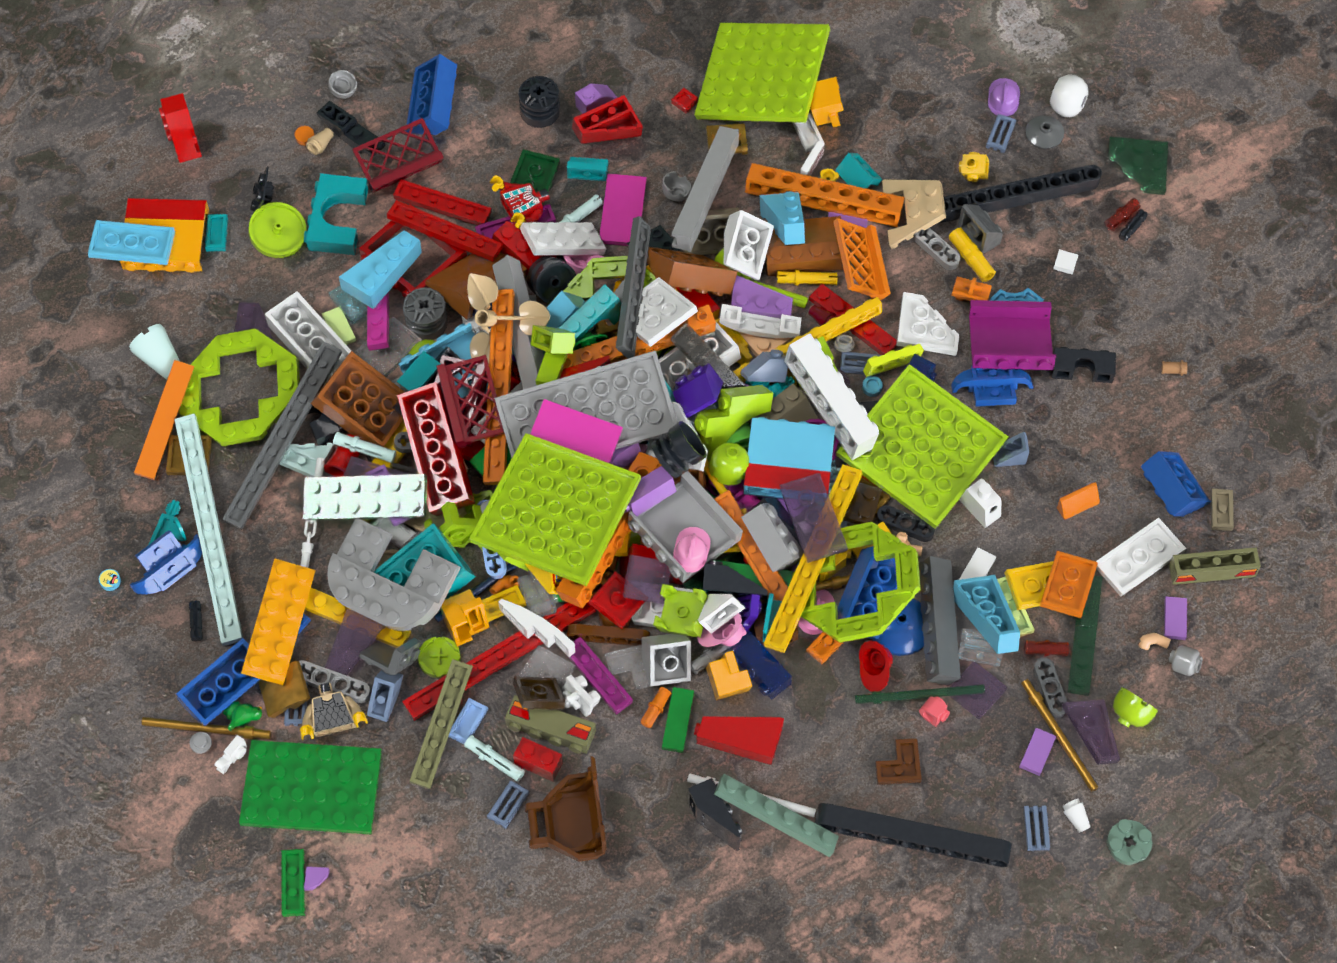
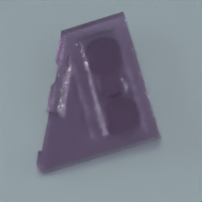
(251, 317)

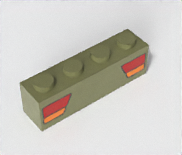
(1214, 566)
(551, 725)

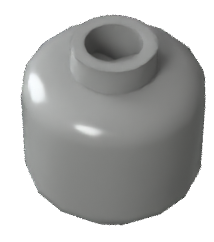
(1185, 660)

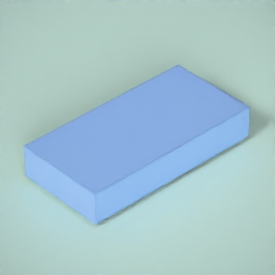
(468, 720)

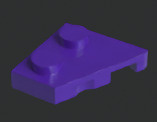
(752, 609)

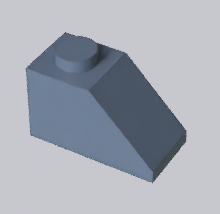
(766, 368)
(384, 695)

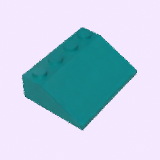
(432, 540)

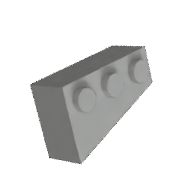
(773, 537)

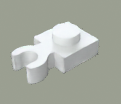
(234, 751)

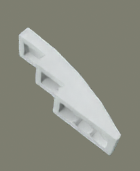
(531, 623)

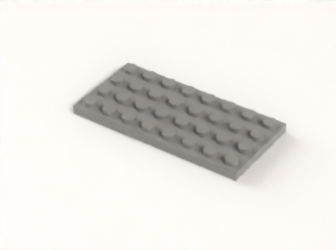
(622, 393)

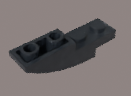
(347, 127)

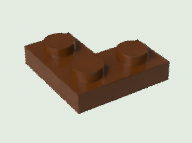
(905, 768)

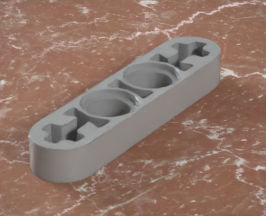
(333, 677)

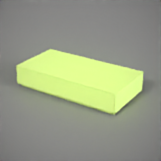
(338, 323)

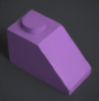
(593, 96)

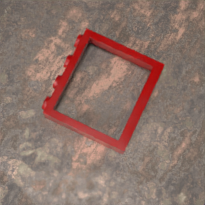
(387, 232)

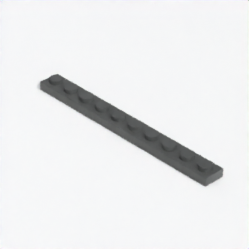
(282, 436)

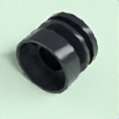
(539, 101)
(678, 449)

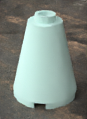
(155, 350)

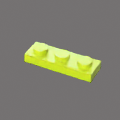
(891, 360)

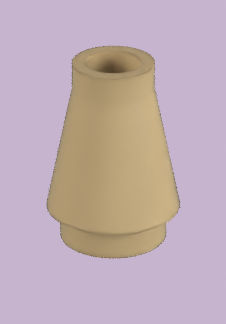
(318, 142)

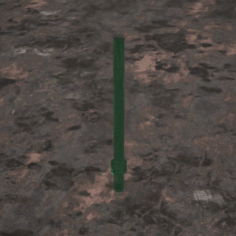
(878, 697)

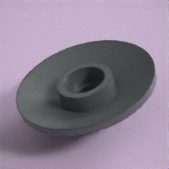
(1041, 137)

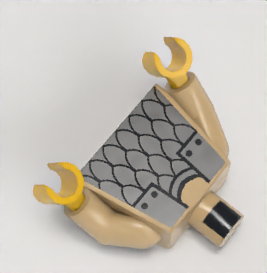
(330, 713)

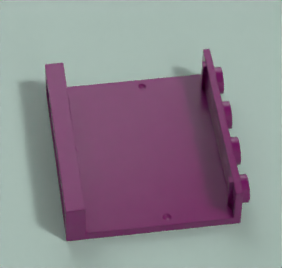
(1011, 335)

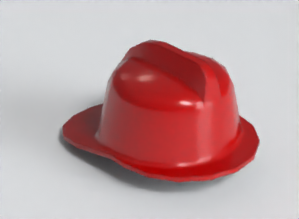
(874, 665)

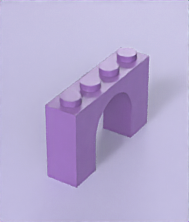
(651, 488)

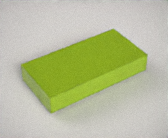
(551, 367)

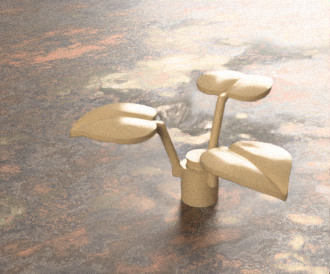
(482, 292)

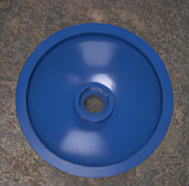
(906, 636)

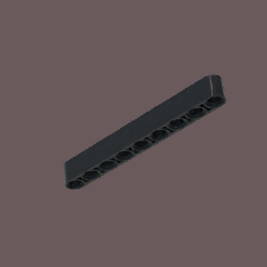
(1025, 191)
(914, 835)

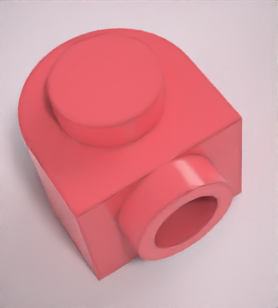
(934, 710)

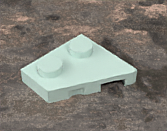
(303, 457)

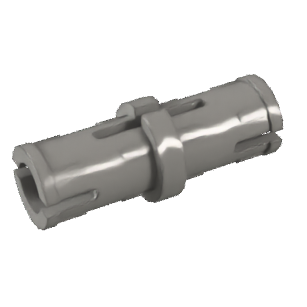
(708, 656)

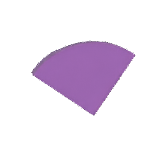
(315, 877)

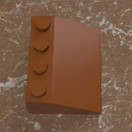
(815, 255)
(691, 271)
(453, 281)
(360, 401)

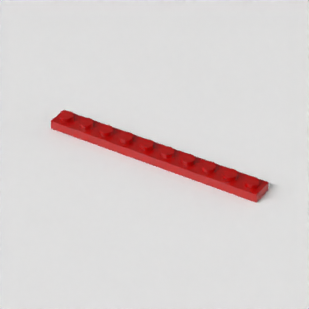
(496, 658)

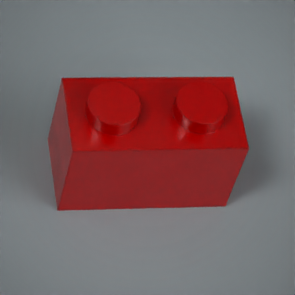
(538, 759)

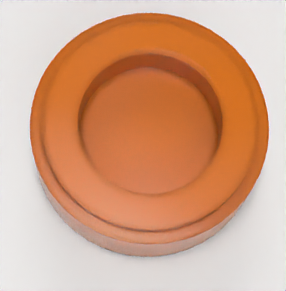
(302, 134)

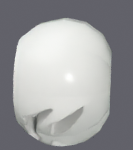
(1069, 95)

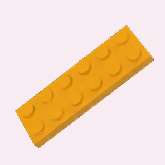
(278, 622)

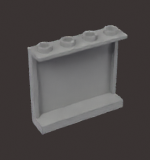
(684, 509)

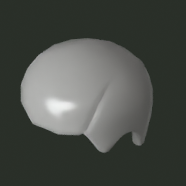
(342, 84)
(676, 187)

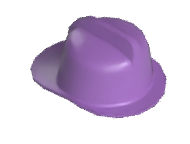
(1003, 97)

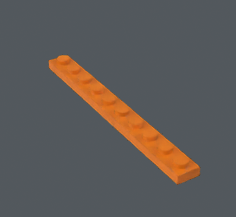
(500, 366)

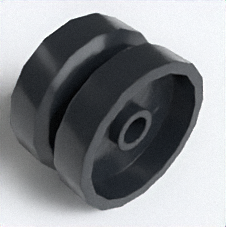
(549, 277)

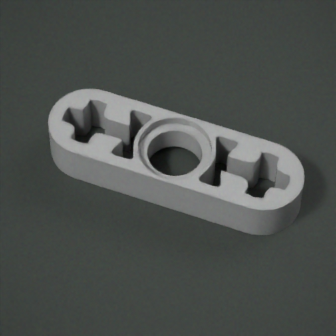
(939, 256)

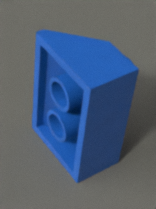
(1174, 483)

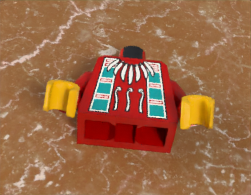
(520, 201)

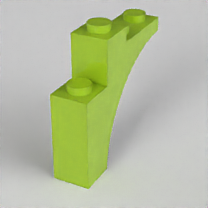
(734, 409)

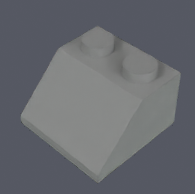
(667, 659)

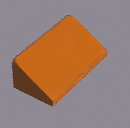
(1078, 501)

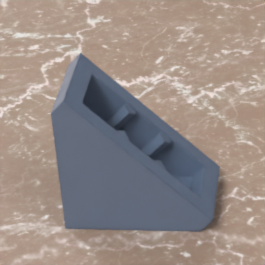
(1013, 452)

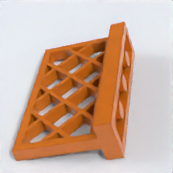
(869, 256)

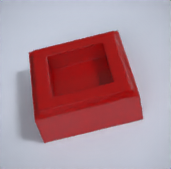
(684, 100)

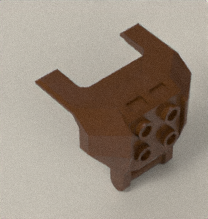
(571, 817)

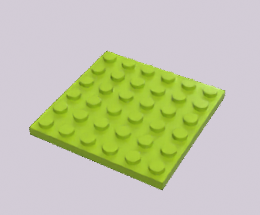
(762, 72)
(926, 446)
(555, 509)

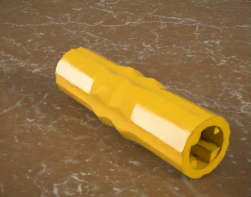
(972, 254)

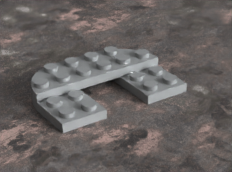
(379, 599)

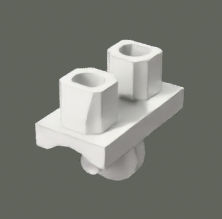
(577, 696)

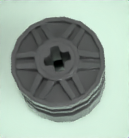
(425, 313)

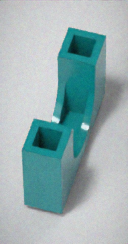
(329, 192)
(600, 306)

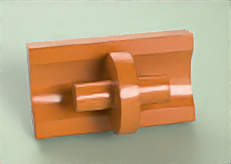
(970, 289)

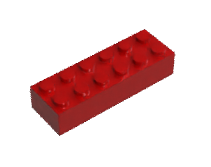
(435, 447)

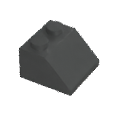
(980, 227)

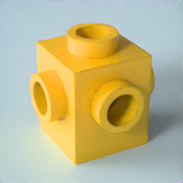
(974, 166)

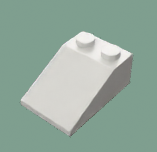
(746, 243)

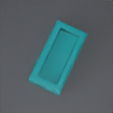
(216, 232)

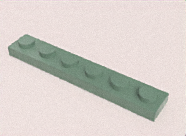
(776, 815)

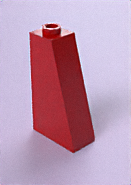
(742, 736)

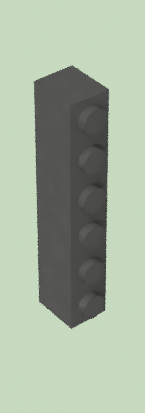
(939, 621)

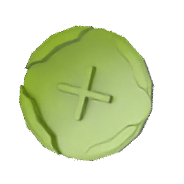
(437, 656)

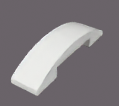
(759, 325)

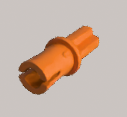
(655, 707)

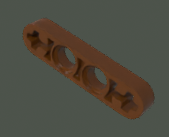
(607, 634)

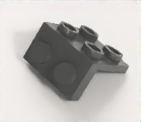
(389, 659)

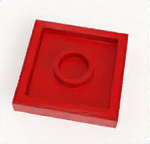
(612, 604)

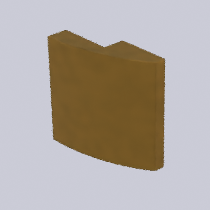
(289, 695)

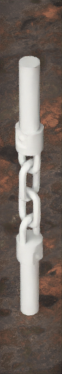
(307, 546)

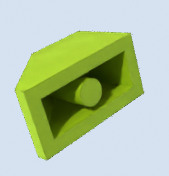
(553, 339)

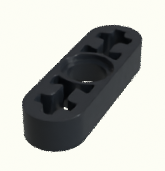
(889, 522)

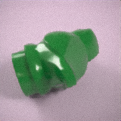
(241, 714)

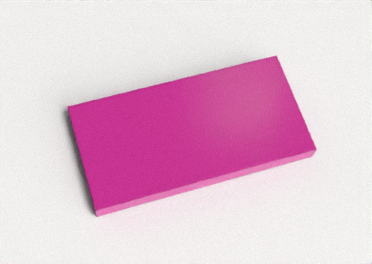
(621, 204)
(576, 431)

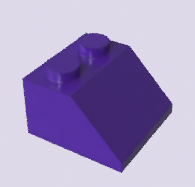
(697, 389)

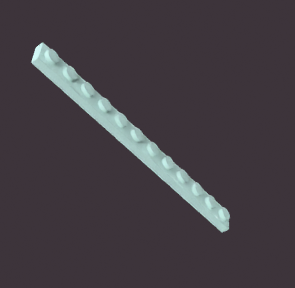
(209, 530)

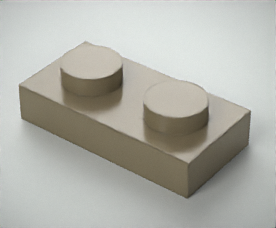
(1222, 510)

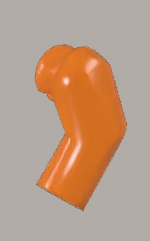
(504, 583)

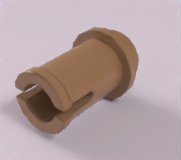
(1174, 367)

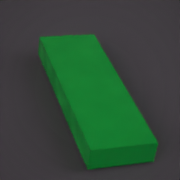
(678, 720)
(293, 882)

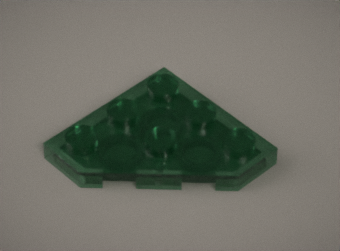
(1141, 161)

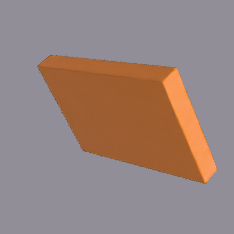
(1069, 584)

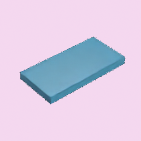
(131, 242)

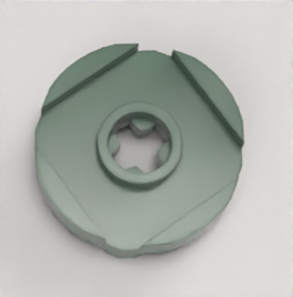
(1129, 829)

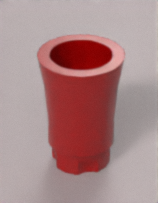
(339, 461)

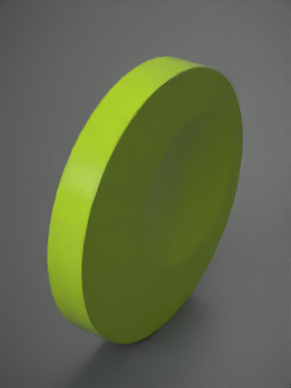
(277, 230)

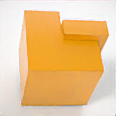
(826, 102)
(464, 616)
(726, 678)

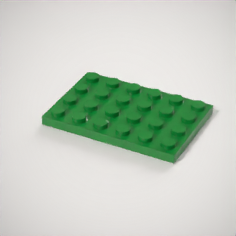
(311, 787)

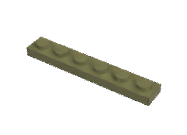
(441, 724)

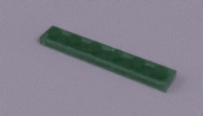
(1084, 642)

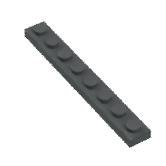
(633, 287)

